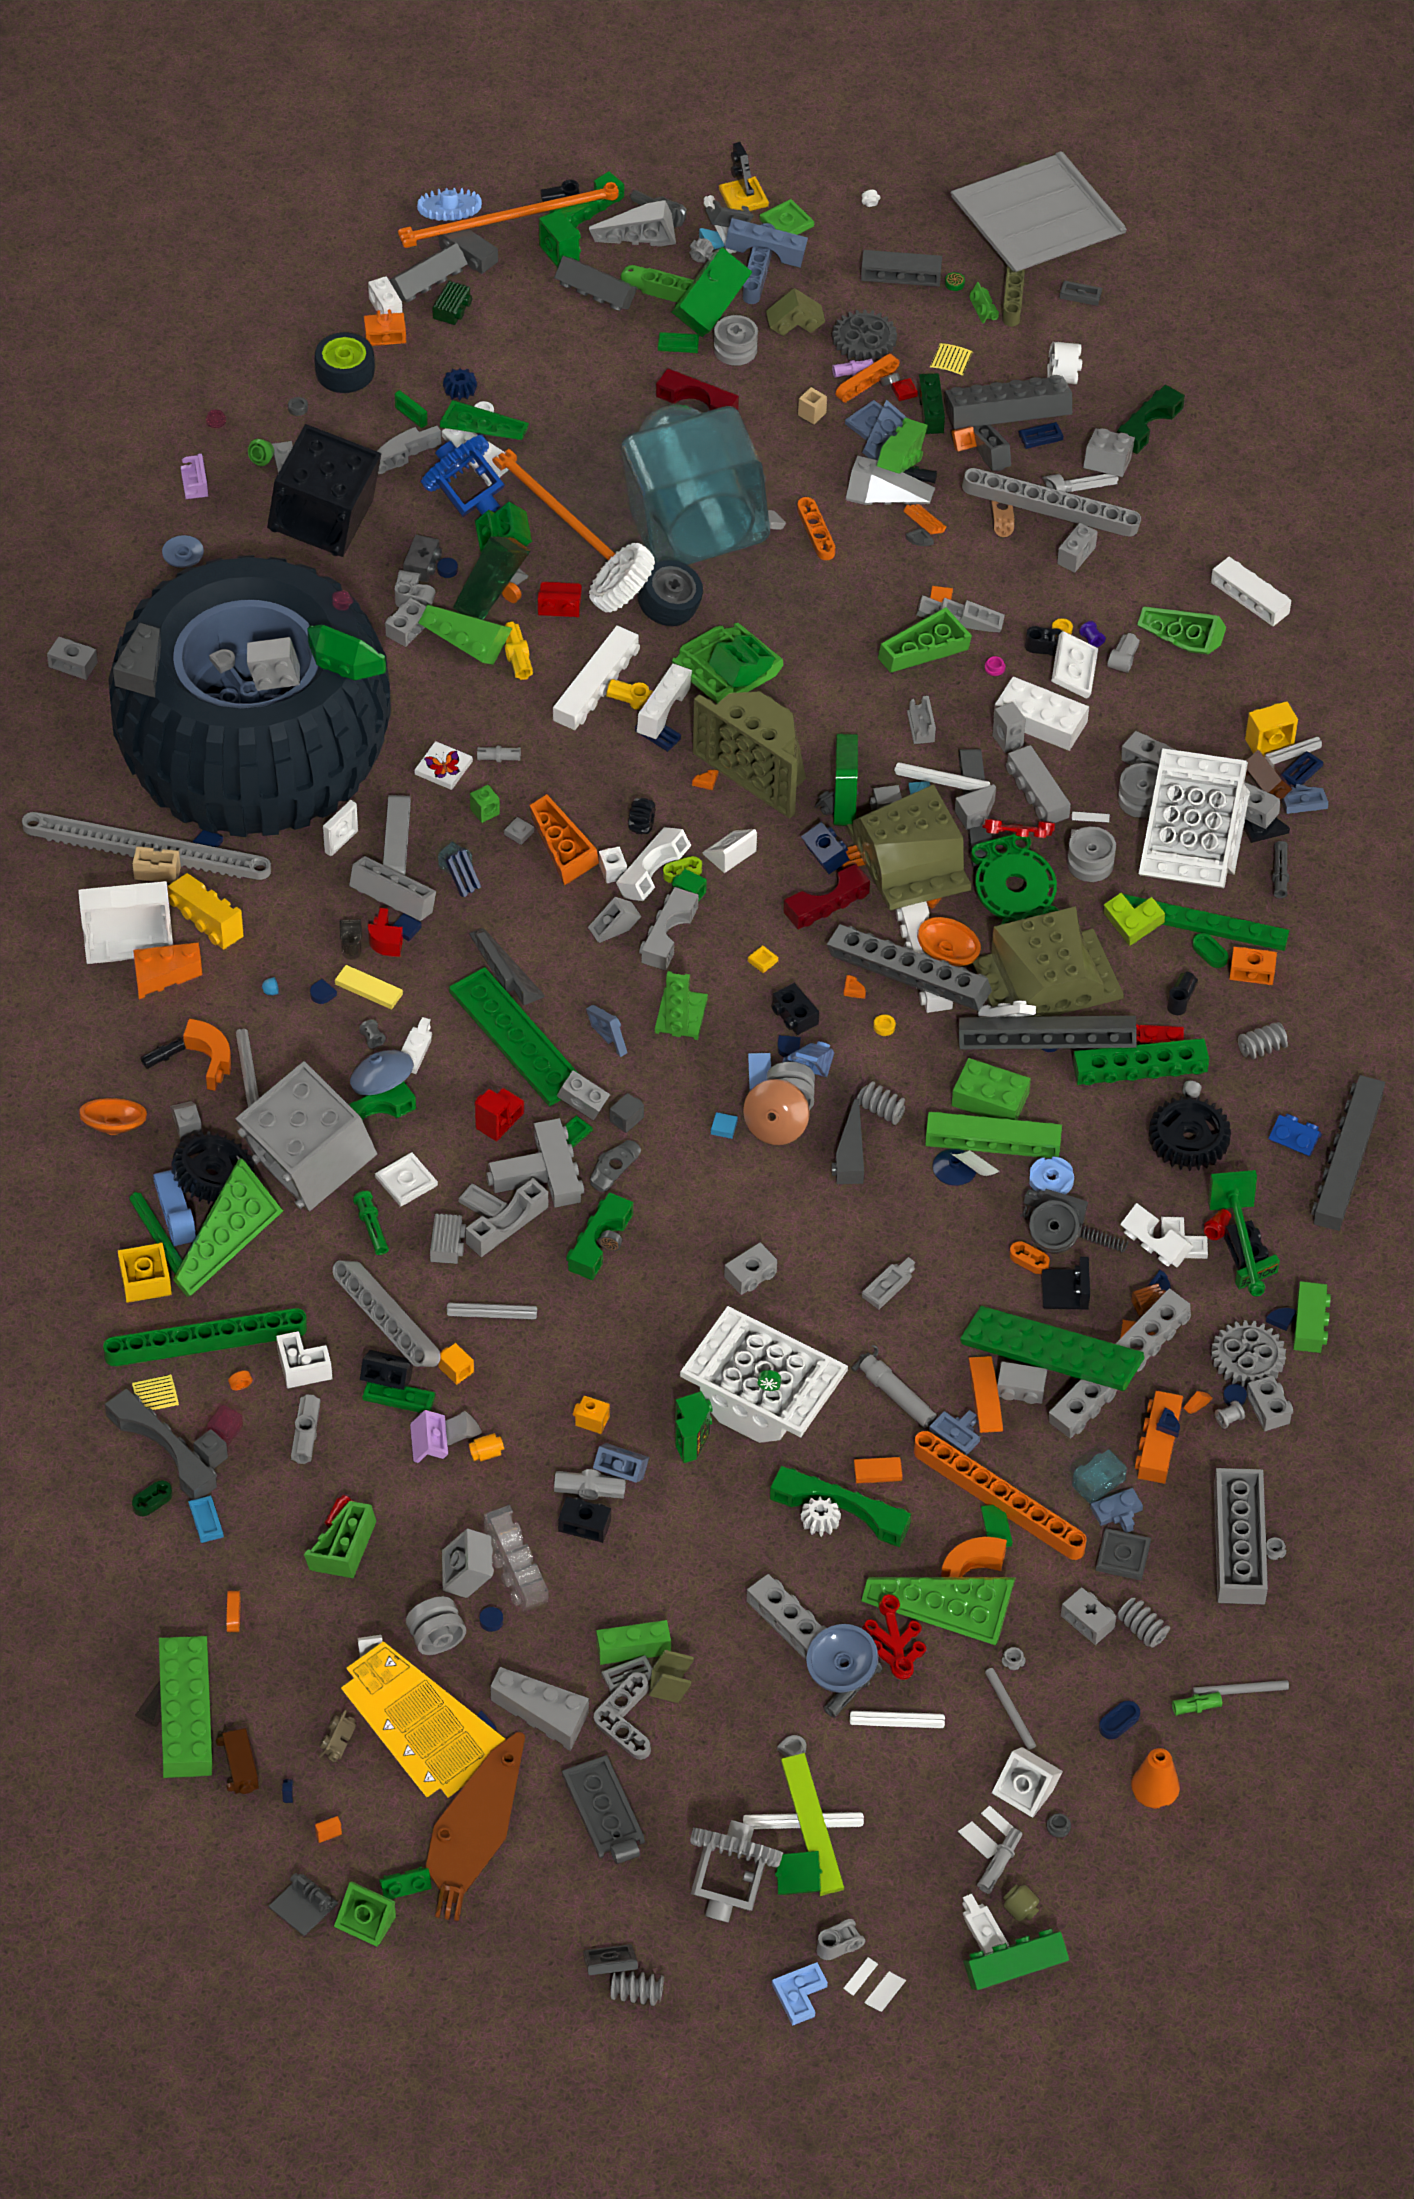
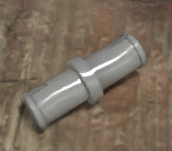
(498, 753)

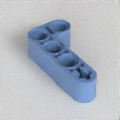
(173, 1204)

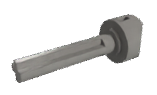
(1057, 482)

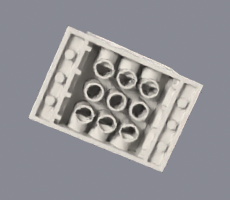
(1195, 819)
(728, 1373)

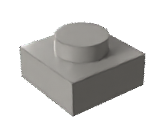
(519, 830)

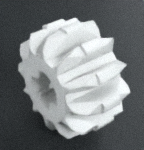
(820, 1516)

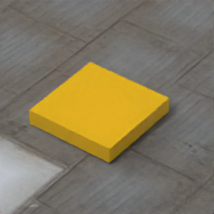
(736, 198)

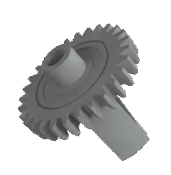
(738, 1841)

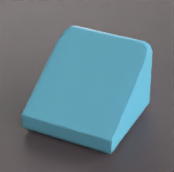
(712, 236)

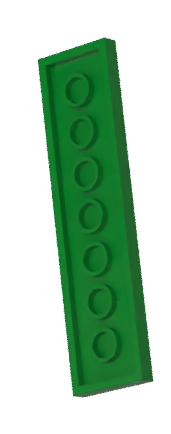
(513, 1033)
(1052, 1348)

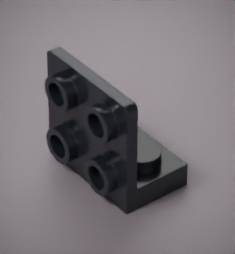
(1067, 1287)

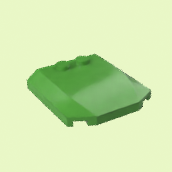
(697, 655)

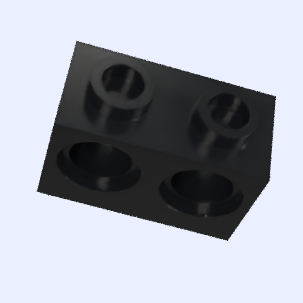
(795, 1009)
(1234, 1245)

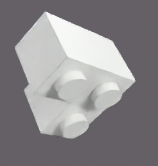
(301, 1365)

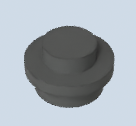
(1058, 1825)

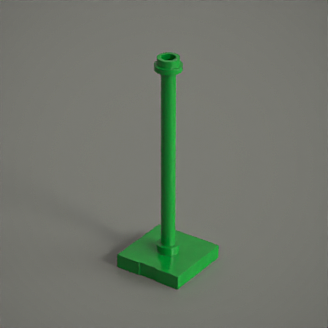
(1238, 1191)

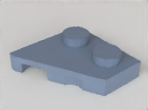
(1304, 799)
(608, 1027)

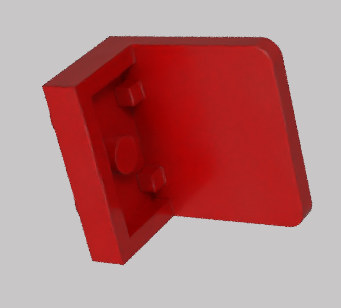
(559, 599)

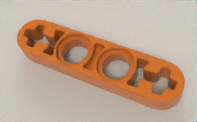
(867, 378)
(818, 528)

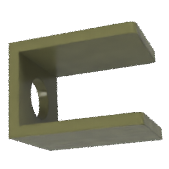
(667, 1676)

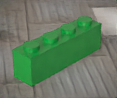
(1015, 1960)

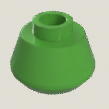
(260, 452)

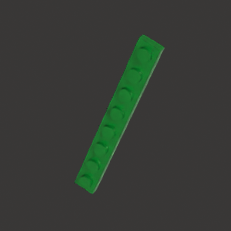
(1220, 925)

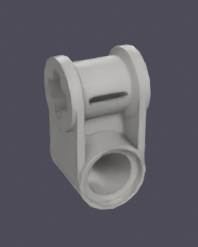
(843, 1938)

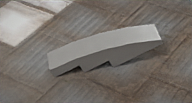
(969, 615)

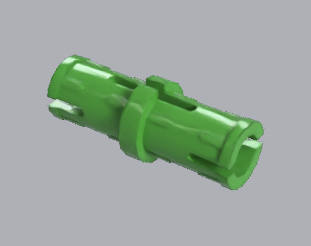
(1197, 1703)

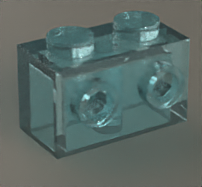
(1099, 1476)

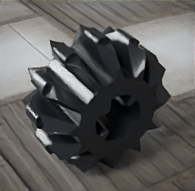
(641, 816)

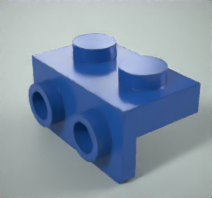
(1295, 1135)

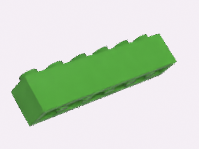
(993, 1135)

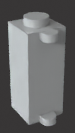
(516, 1172)

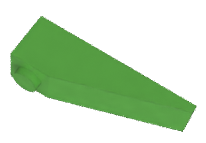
(1186, 630)

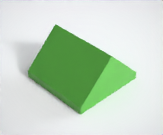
(365, 1914)

